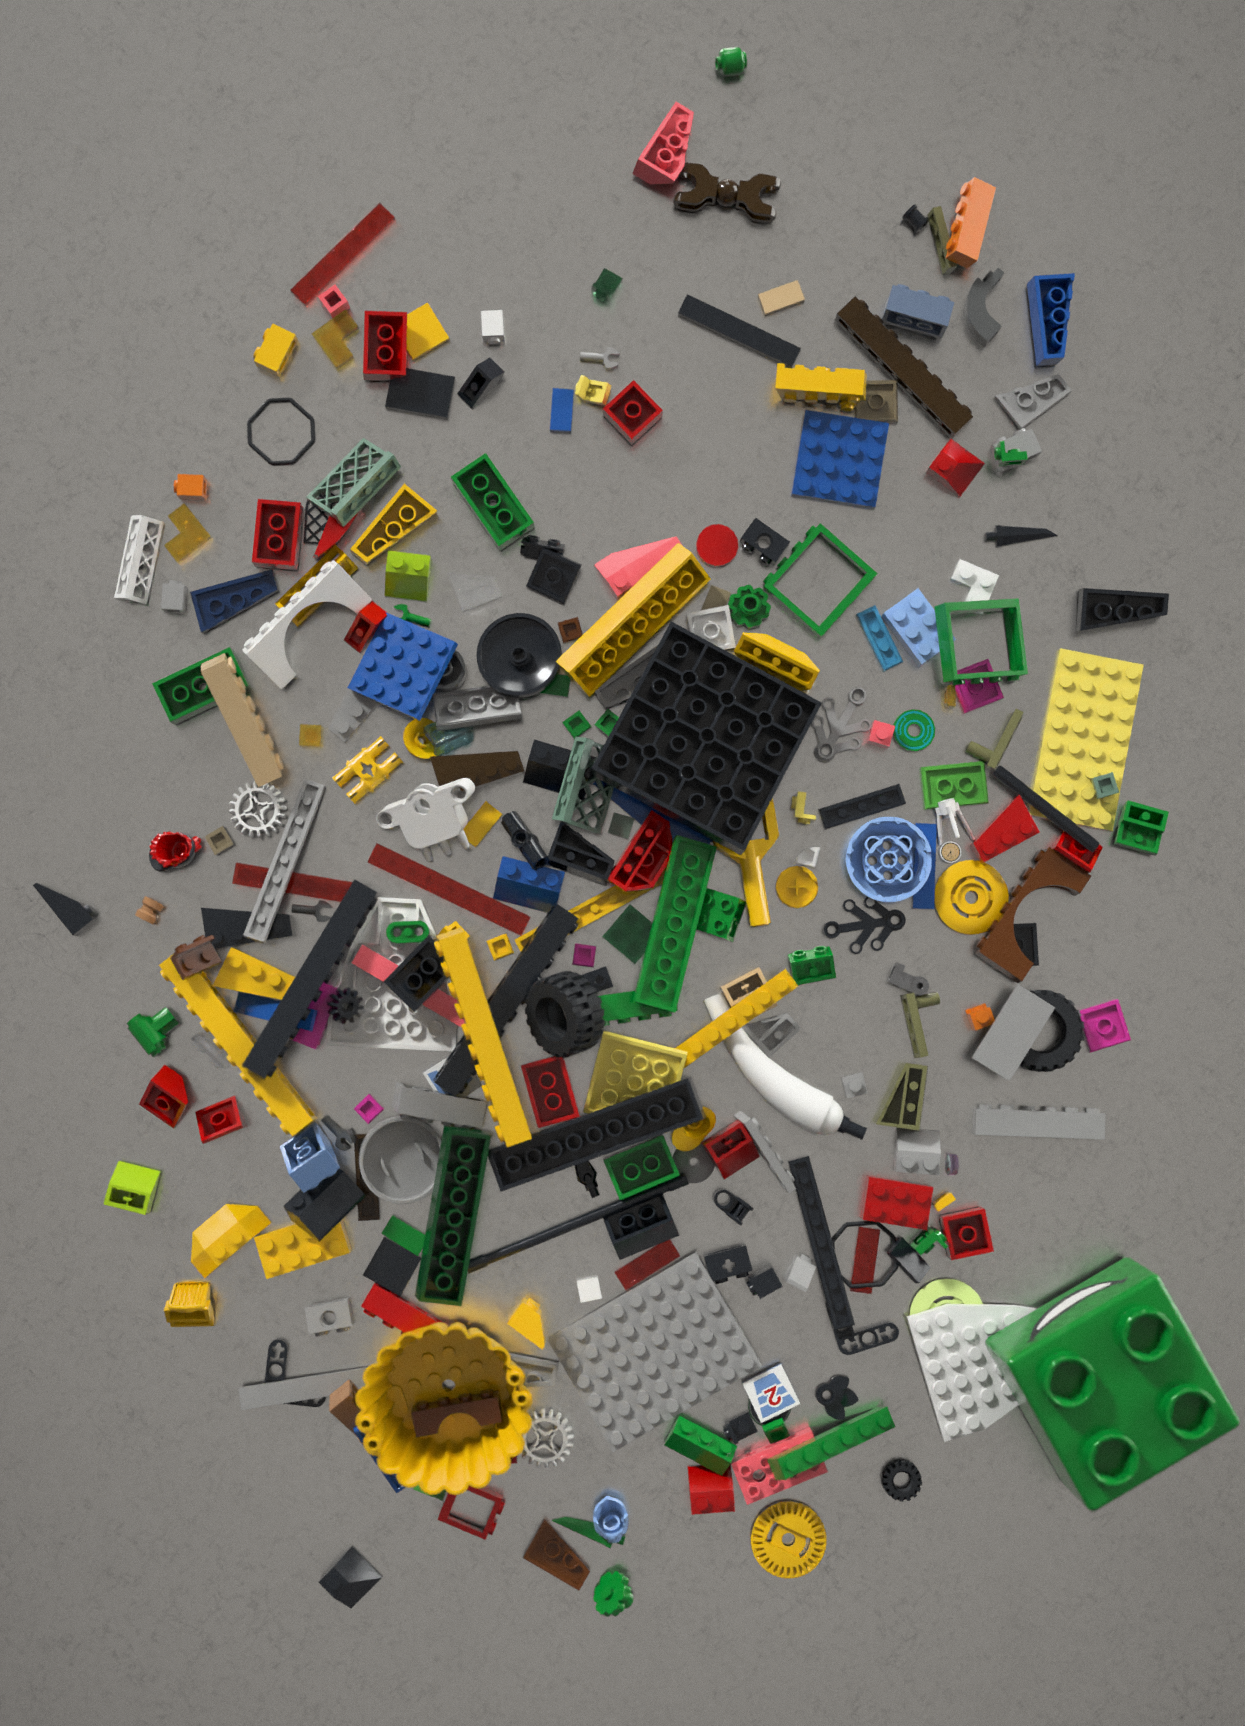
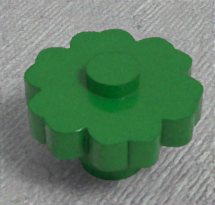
(749, 606)
(613, 1594)

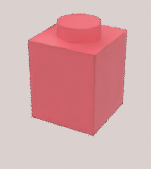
(333, 301)
(880, 734)

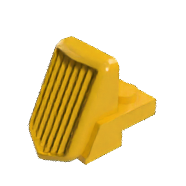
(190, 1305)

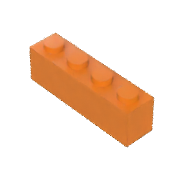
(970, 222)

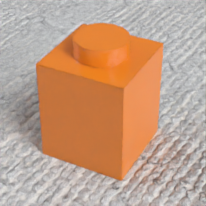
(190, 487)

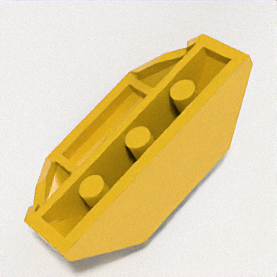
(777, 660)
(225, 1235)

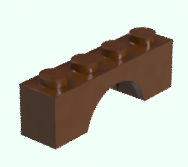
(483, 1407)

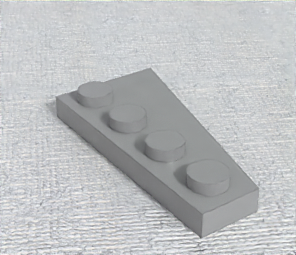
(784, 1177)
(536, 1371)

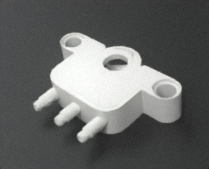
(431, 825)

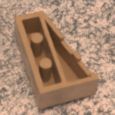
(344, 1406)

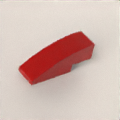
(331, 535)

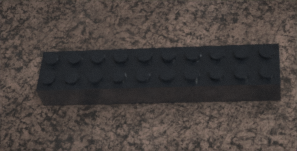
(597, 1134)

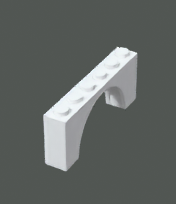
(330, 585)

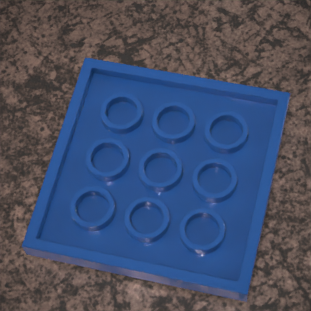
(840, 458)
(402, 666)

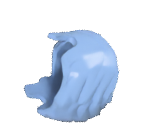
(610, 1519)

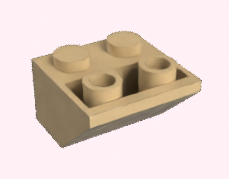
(743, 986)

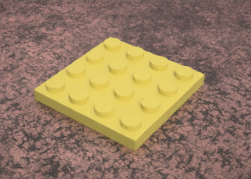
(631, 1068)

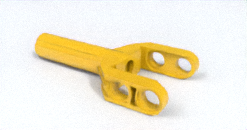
(752, 871)

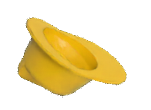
(692, 1135)

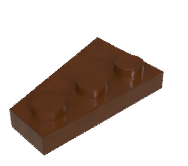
(556, 1557)

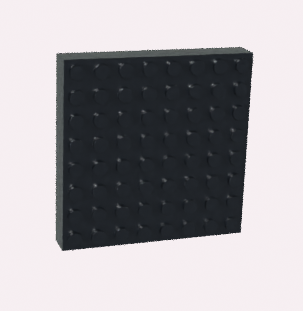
(705, 738)

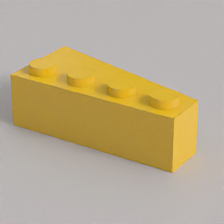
(820, 384)

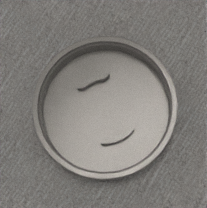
(400, 1159)

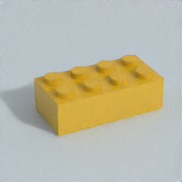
(294, 1248)

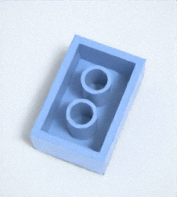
(914, 627)

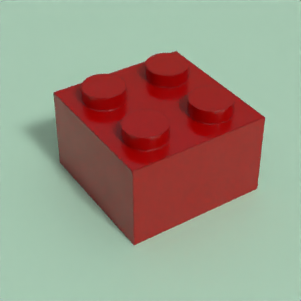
(632, 412)
(966, 1233)

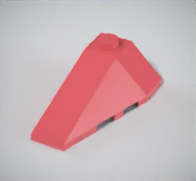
(667, 149)
(627, 567)

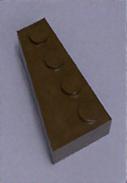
(480, 768)

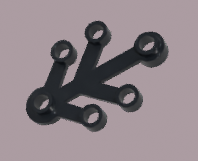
(868, 924)

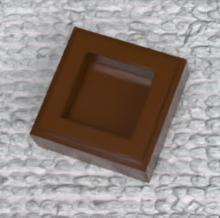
(570, 630)

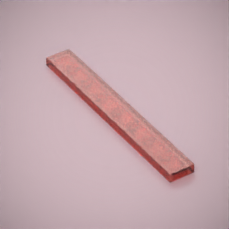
(449, 889)

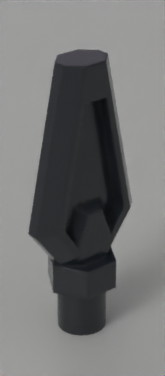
(587, 1175)

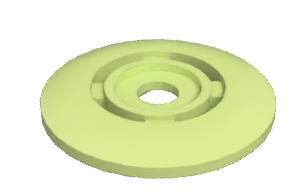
(943, 1287)

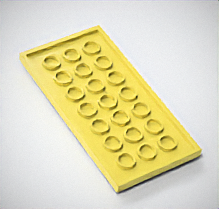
(1086, 735)

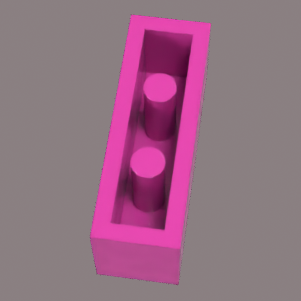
(313, 1038)

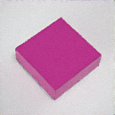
(584, 955)
(368, 1108)

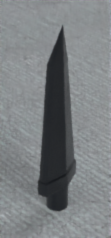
(1010, 535)

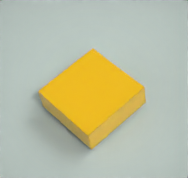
(500, 947)
(943, 1201)

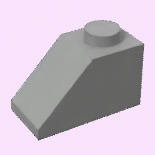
(800, 1272)

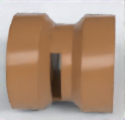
(149, 910)

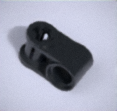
(732, 1206)

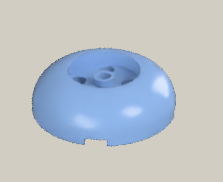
(869, 842)

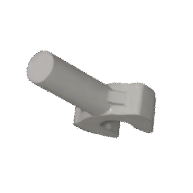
(595, 357)

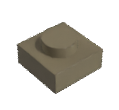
(219, 840)

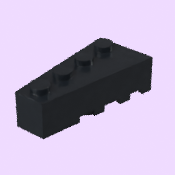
(1112, 607)
(230, 925)

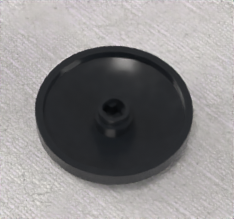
(519, 655)

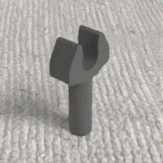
(313, 910)
(340, 1134)

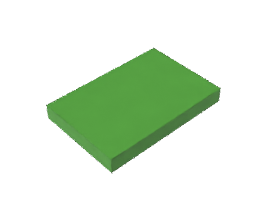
(959, 781)

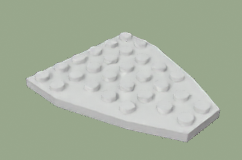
(385, 1017)
(957, 1366)

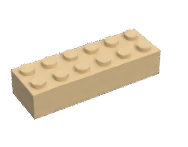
(241, 719)

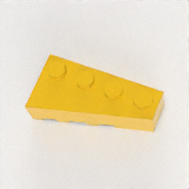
(396, 521)
(252, 976)

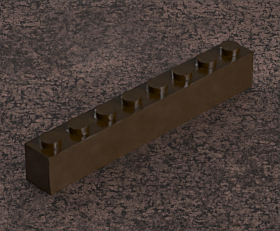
(904, 367)

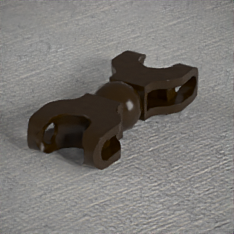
(727, 192)

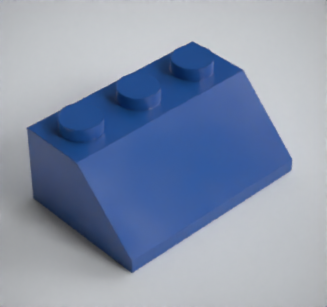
(528, 887)

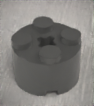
(455, 676)

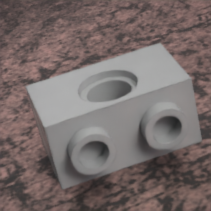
(339, 1308)

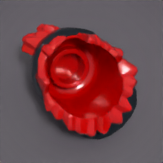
(173, 850)

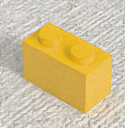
(275, 349)

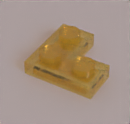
(331, 337)
(191, 535)

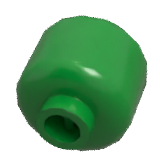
(731, 61)

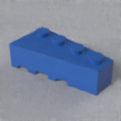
(1050, 313)

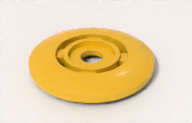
(953, 887)
(782, 1559)

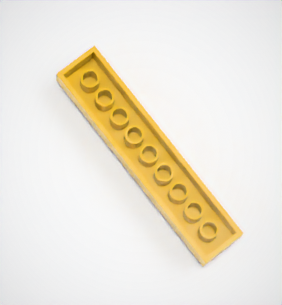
(484, 1039)
(238, 1041)

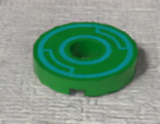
(925, 725)

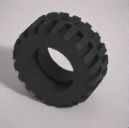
(582, 1008)
(1069, 1039)

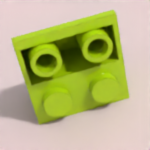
(132, 1188)

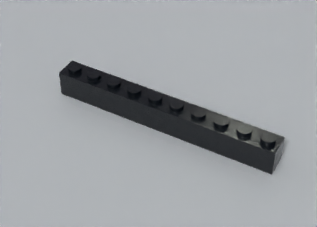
(309, 980)
(511, 992)

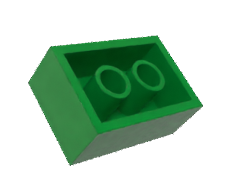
(641, 1167)

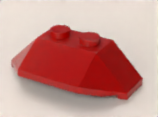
(644, 856)

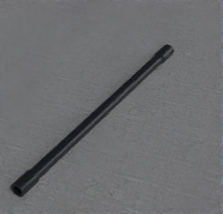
(484, 1260)

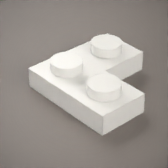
(977, 579)

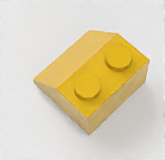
(529, 1322)

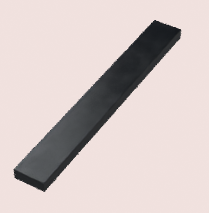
(821, 1243)

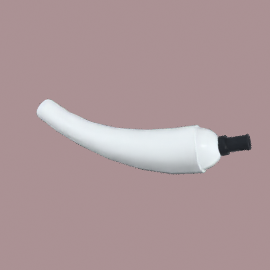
(787, 1094)

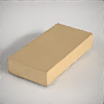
(781, 297)

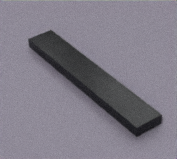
(739, 331)

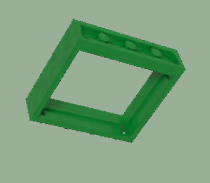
(786, 563)
(1014, 636)

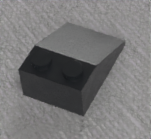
(418, 975)

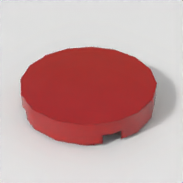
(717, 545)

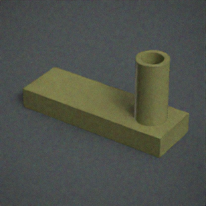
(940, 237)
(994, 757)
(910, 1006)

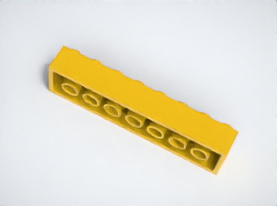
(633, 619)

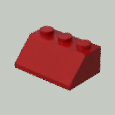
(384, 345)

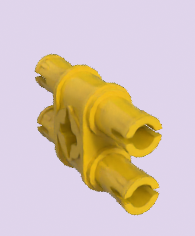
(355, 768)

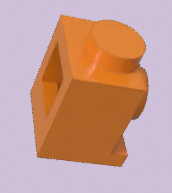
(979, 1016)

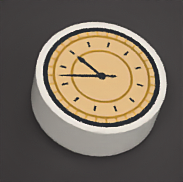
(950, 852)

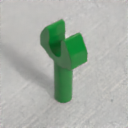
(407, 616)

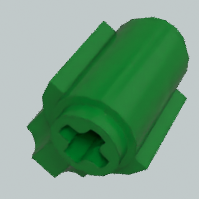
(152, 1031)

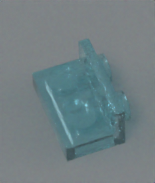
(448, 740)

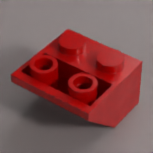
(731, 1149)

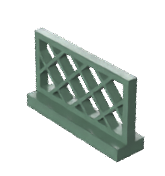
(363, 489)
(574, 776)

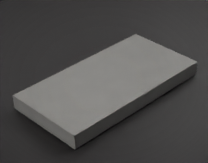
(474, 707)
(1013, 1032)

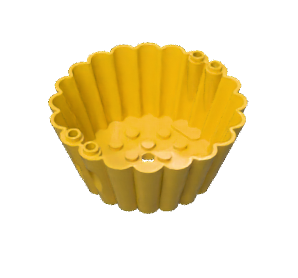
(462, 1449)

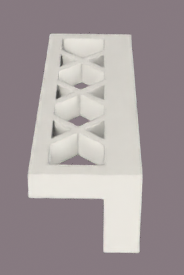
(133, 554)

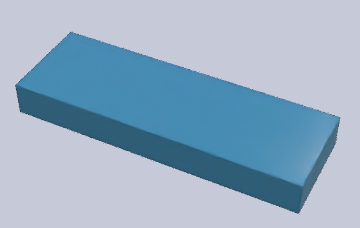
(879, 638)

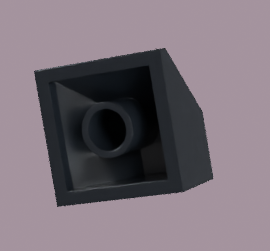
(349, 1578)

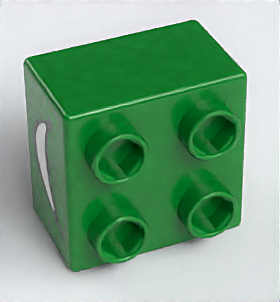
(1112, 1382)

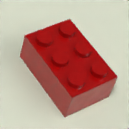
(277, 534)
(550, 1091)
(896, 1202)

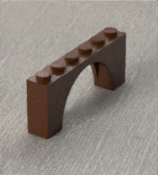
(1000, 945)

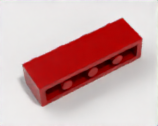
(396, 1310)

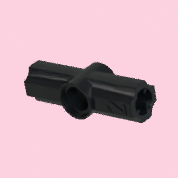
(519, 832)

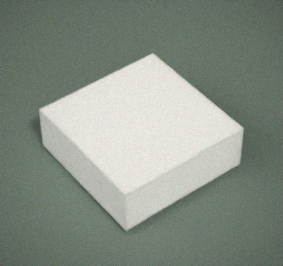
(589, 1289)

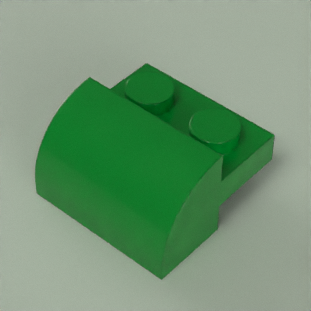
(1141, 827)

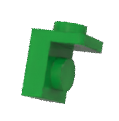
(1013, 457)

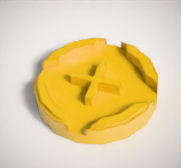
(796, 887)

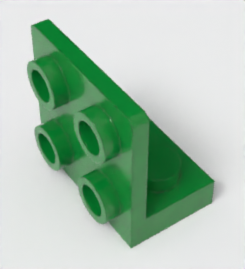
(721, 914)

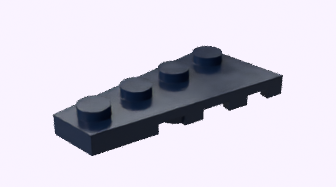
(227, 599)

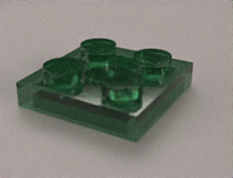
(630, 933)

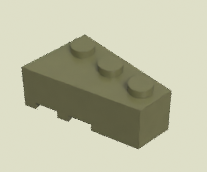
(907, 1099)

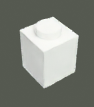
(492, 326)

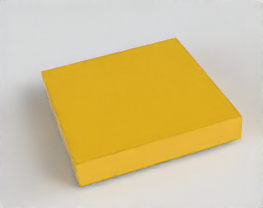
(424, 332)

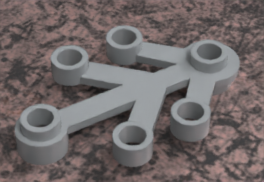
(838, 727)

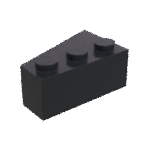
(578, 856)

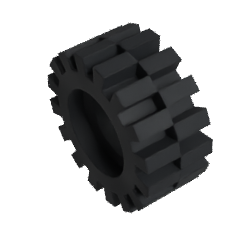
(904, 1493)

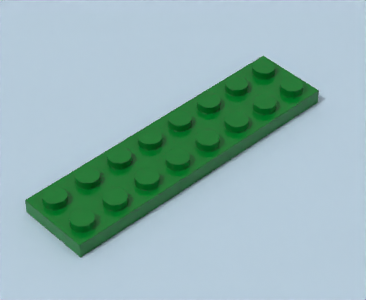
(674, 924)

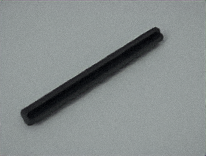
(1046, 808)

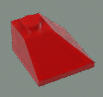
(955, 467)
(165, 1096)

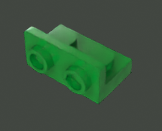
(812, 965)
(924, 1240)

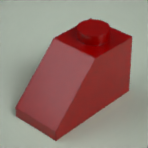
(365, 626)

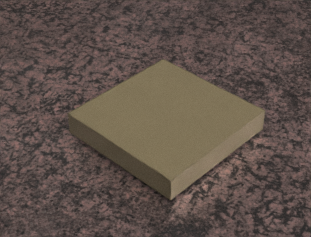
(880, 402)

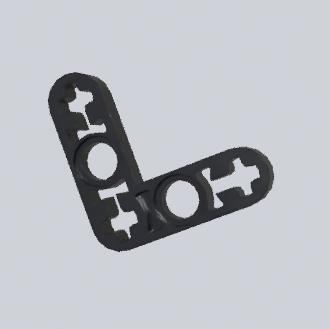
(849, 1333)
(270, 1378)

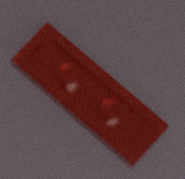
(865, 1258)
(647, 1264)

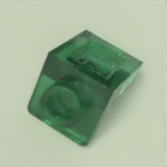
(606, 285)

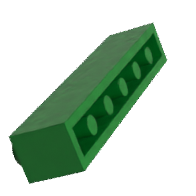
(831, 1443)

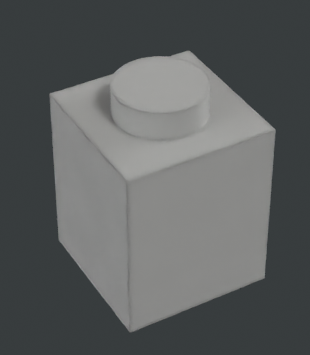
(174, 597)

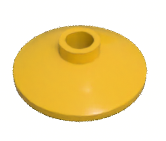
(410, 736)

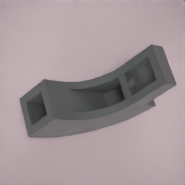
(977, 318)

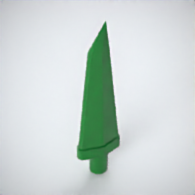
(586, 1529)

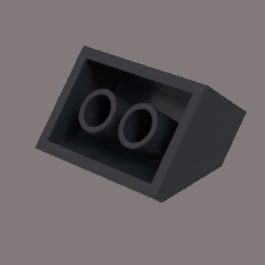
(548, 766)
(325, 1205)
(641, 1227)

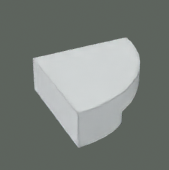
(808, 857)

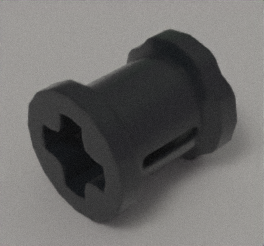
(915, 218)

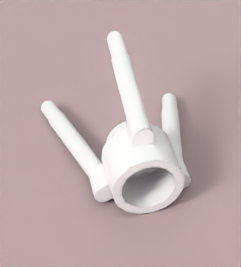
(948, 809)

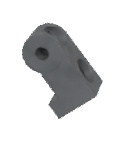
(907, 982)

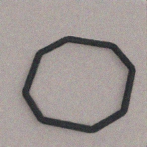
(283, 462)
(893, 1238)

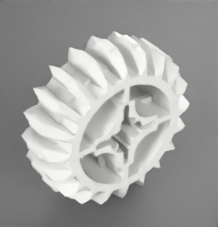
(250, 792)
(557, 1453)

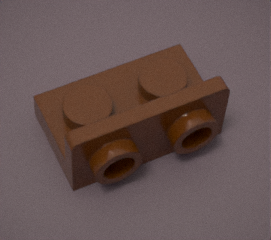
(195, 957)

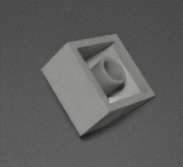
(917, 1151)

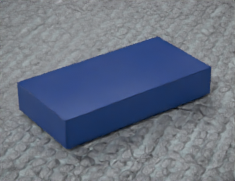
(561, 410)

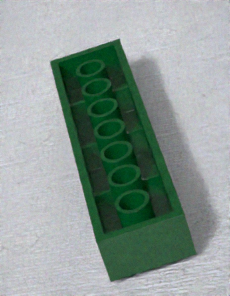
(452, 1216)

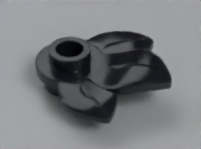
(839, 1397)

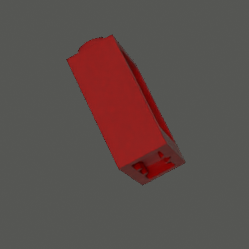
(490, 1525)

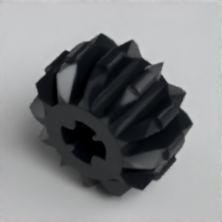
(351, 999)

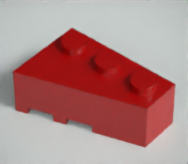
(1006, 831)

